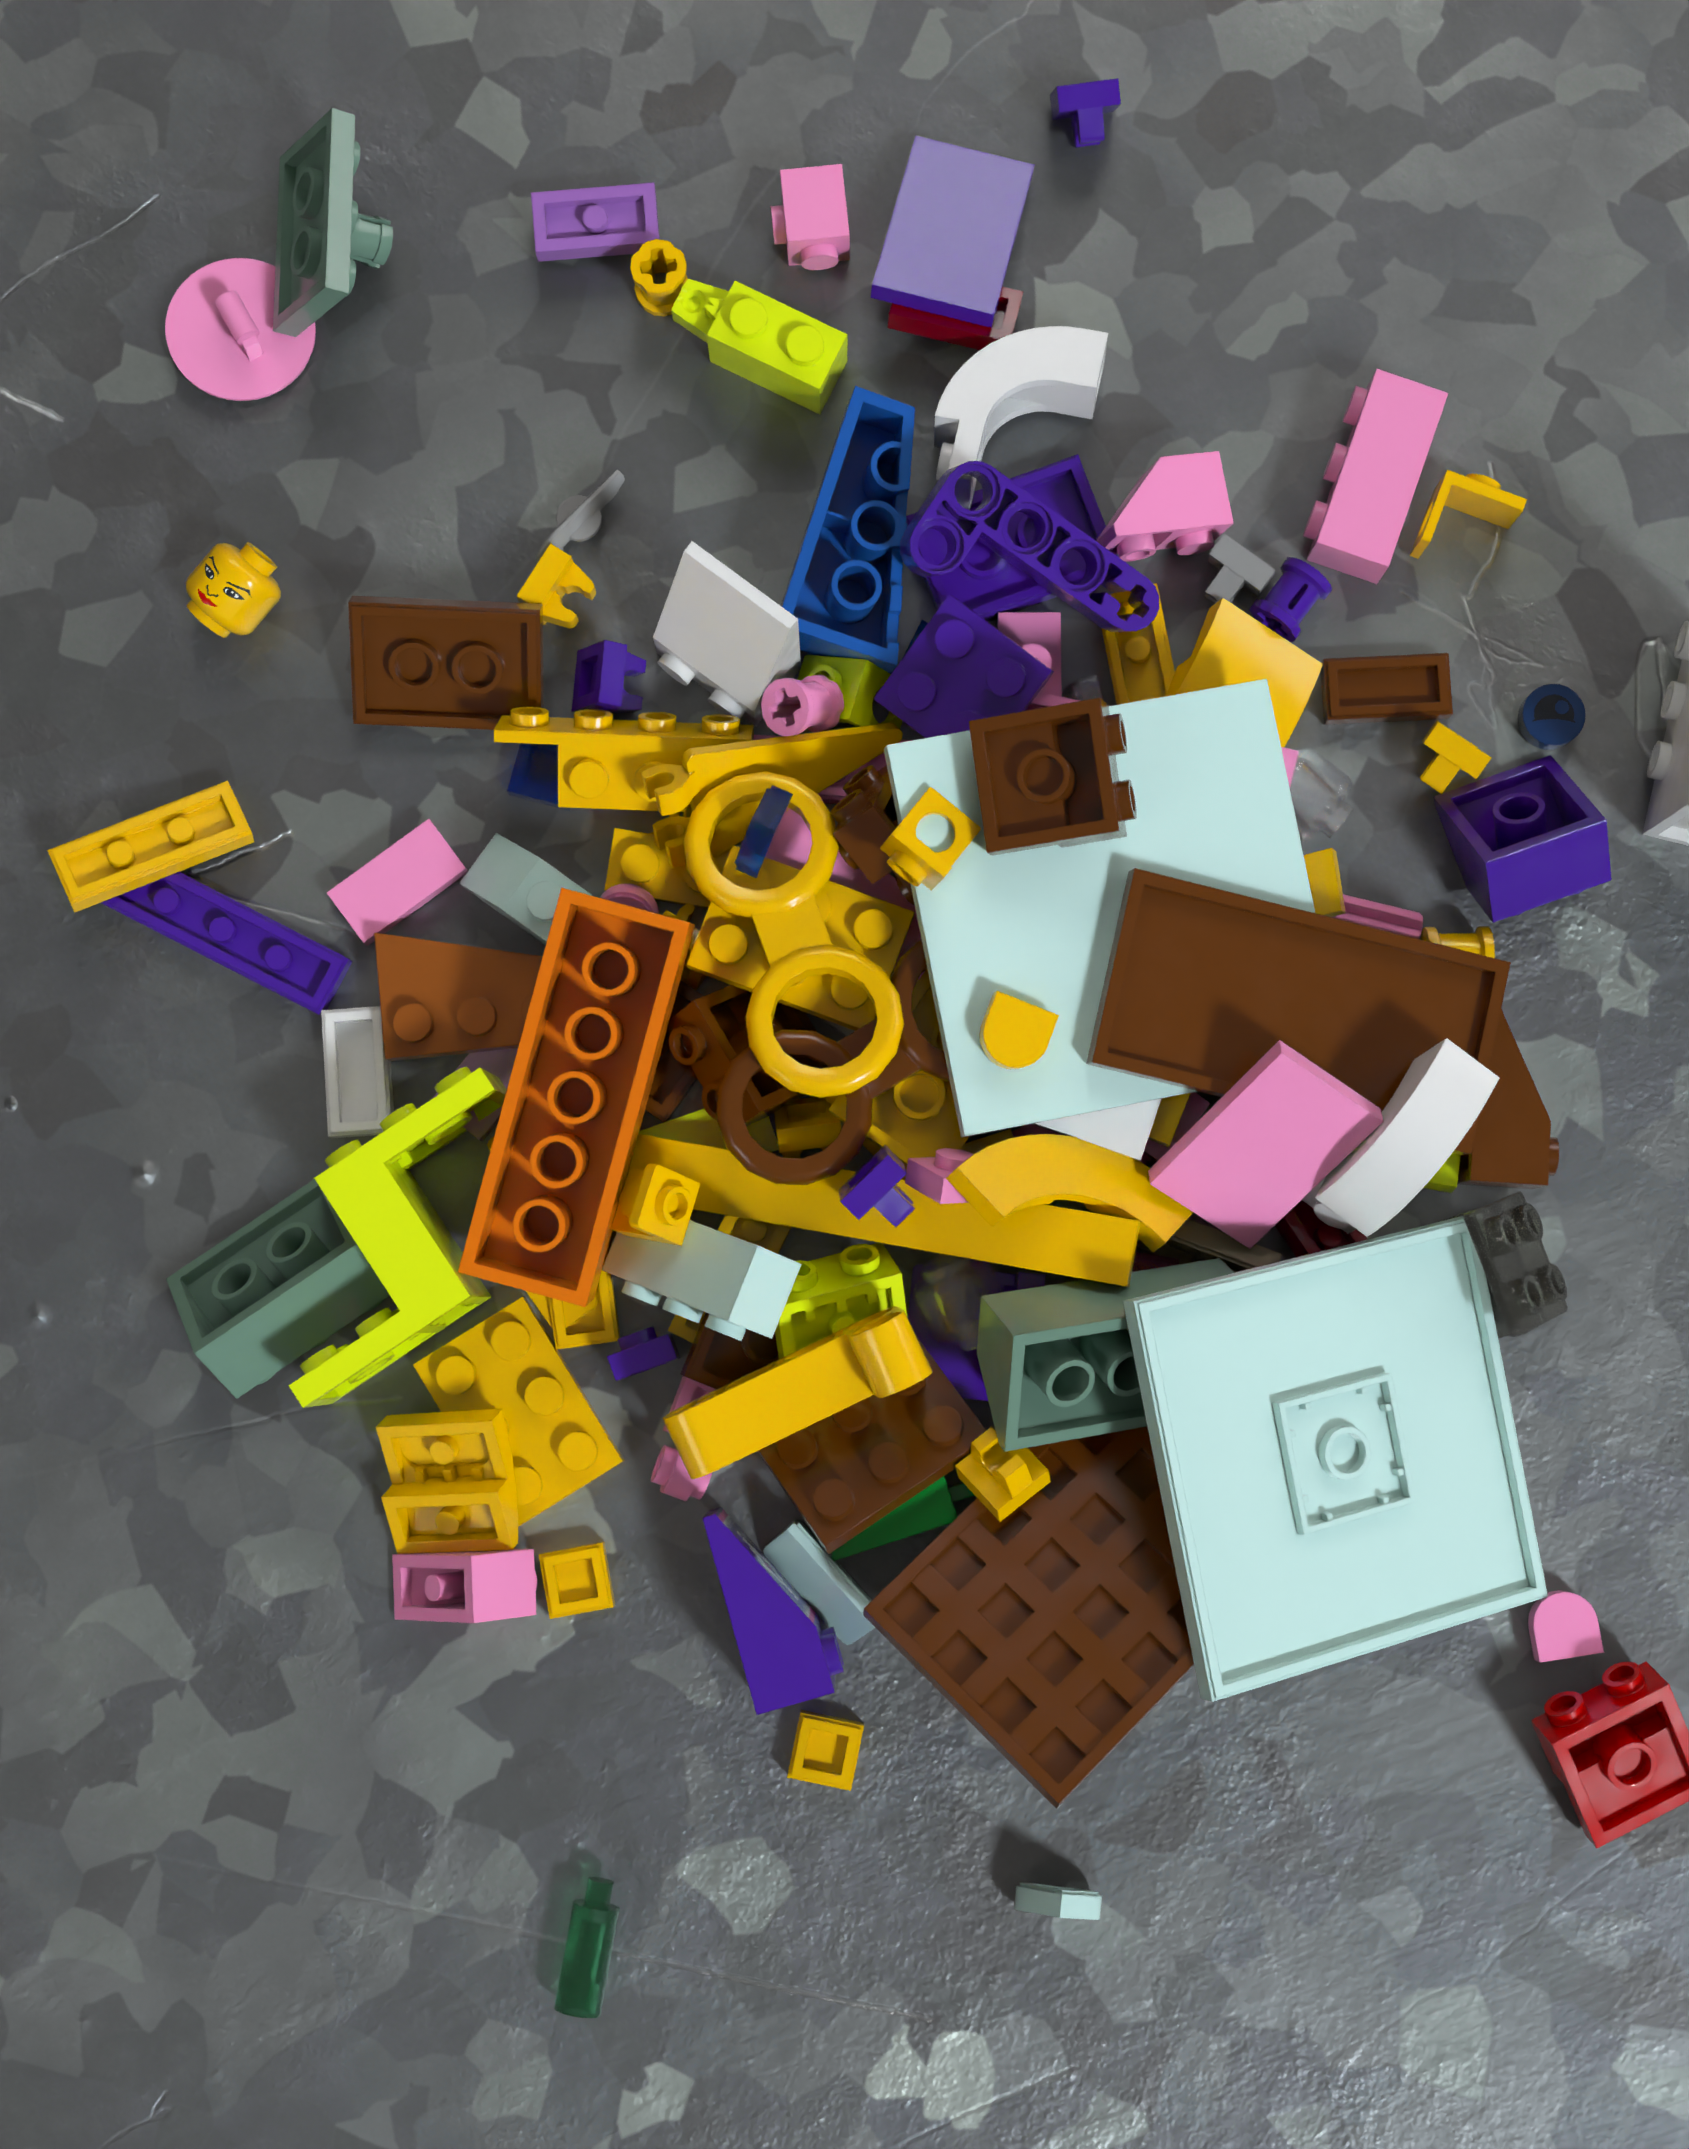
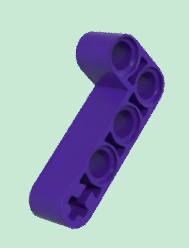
(1040, 558)

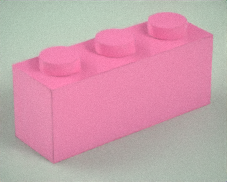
(1374, 475)

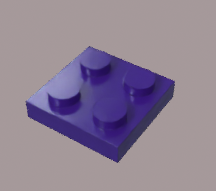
(961, 674)

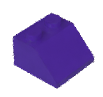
(1525, 838)

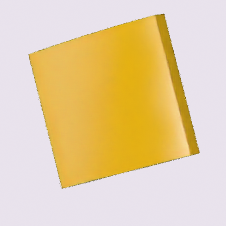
(1242, 650)
(449, 1481)

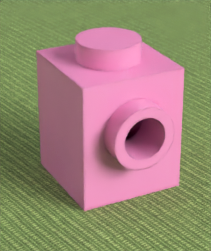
(812, 217)

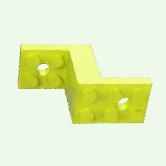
(400, 1235)

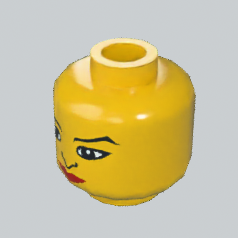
(232, 589)

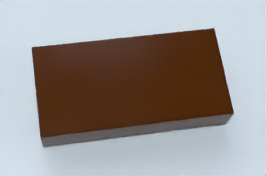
(1386, 688)

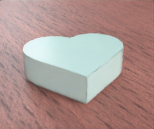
(1058, 1901)

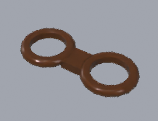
(912, 1056)

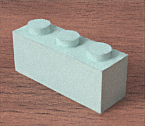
(710, 1273)

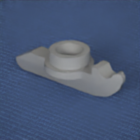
(580, 516)

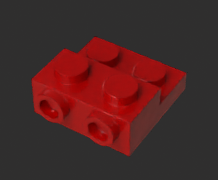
(1618, 1750)

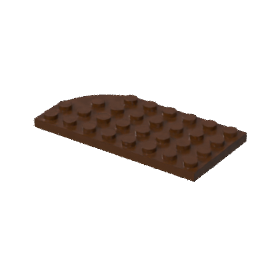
(1055, 1617)

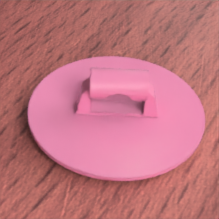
(225, 334)

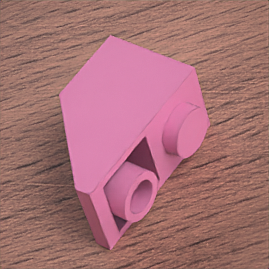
(1173, 505)

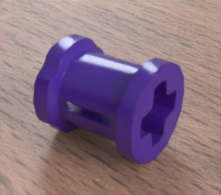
(1291, 598)

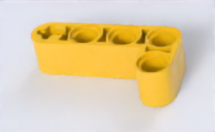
(798, 1390)

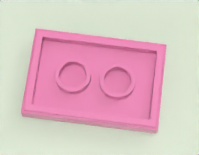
(1265, 1145)

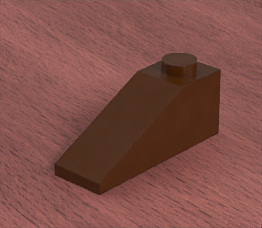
(1513, 1127)

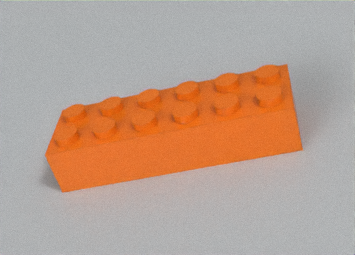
(576, 1097)

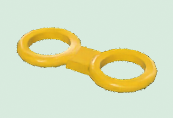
(793, 936)

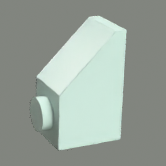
(518, 885)

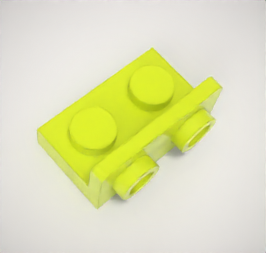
(838, 1293)

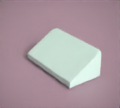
(820, 1581)

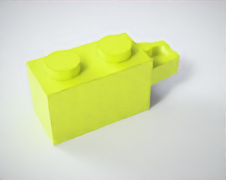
(764, 341)

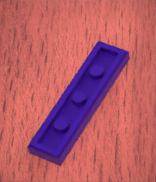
(237, 939)

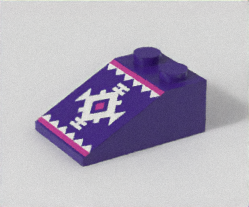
(775, 1629)

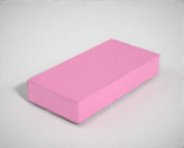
(397, 882)

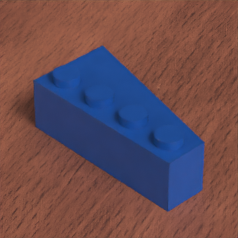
(850, 558)

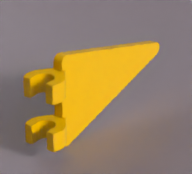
(811, 758)

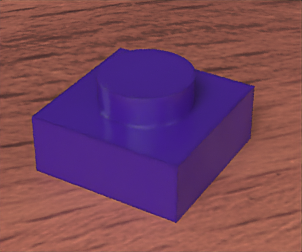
(642, 1352)

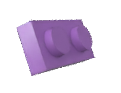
(594, 221)

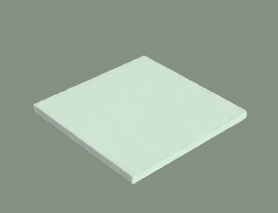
(1046, 917)
(1334, 1454)

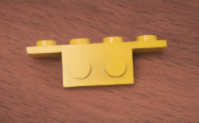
(605, 757)

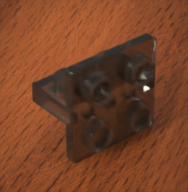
(1519, 1276)

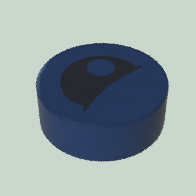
(1551, 716)

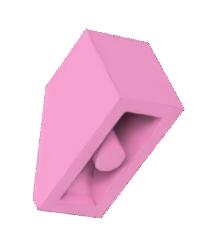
(464, 1585)

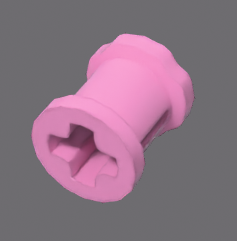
(798, 705)

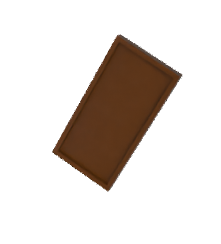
(1219, 977)

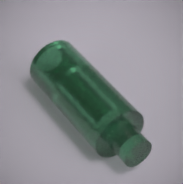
(588, 1951)

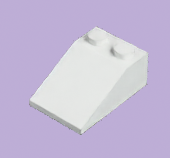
(725, 635)

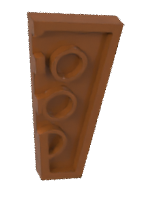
(451, 997)

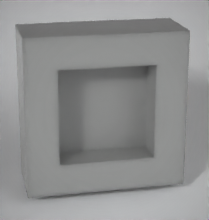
(1237, 570)

